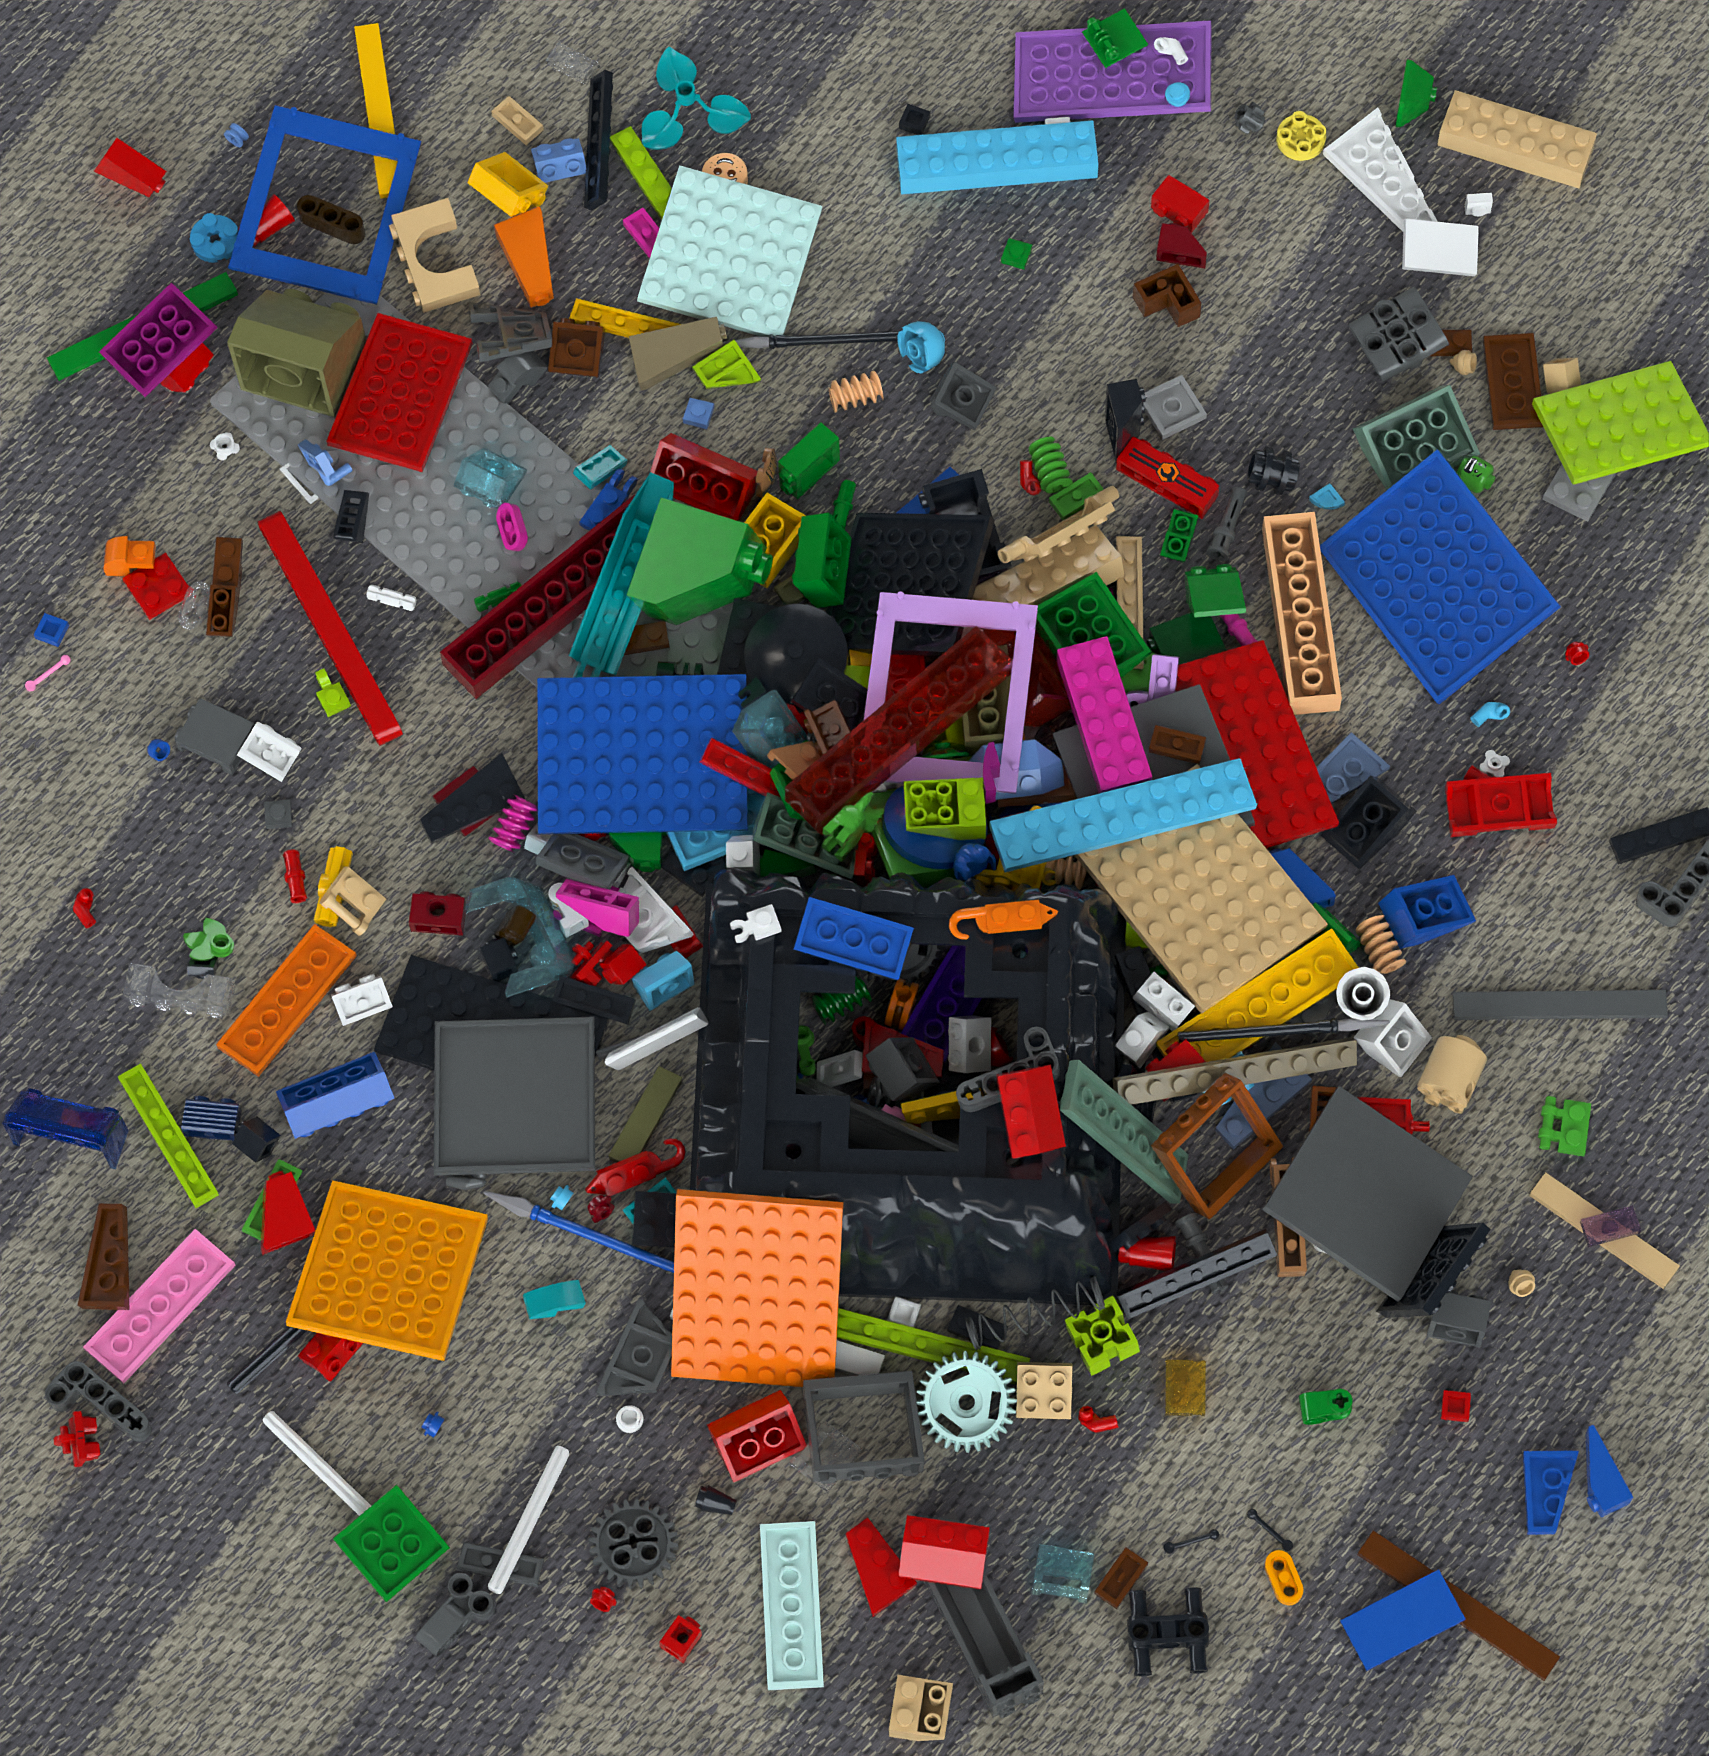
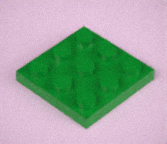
(391, 1543)

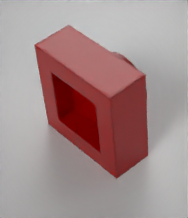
(1455, 1406)

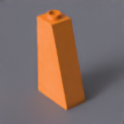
(526, 251)

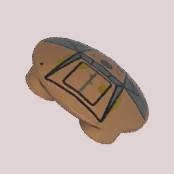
(767, 474)

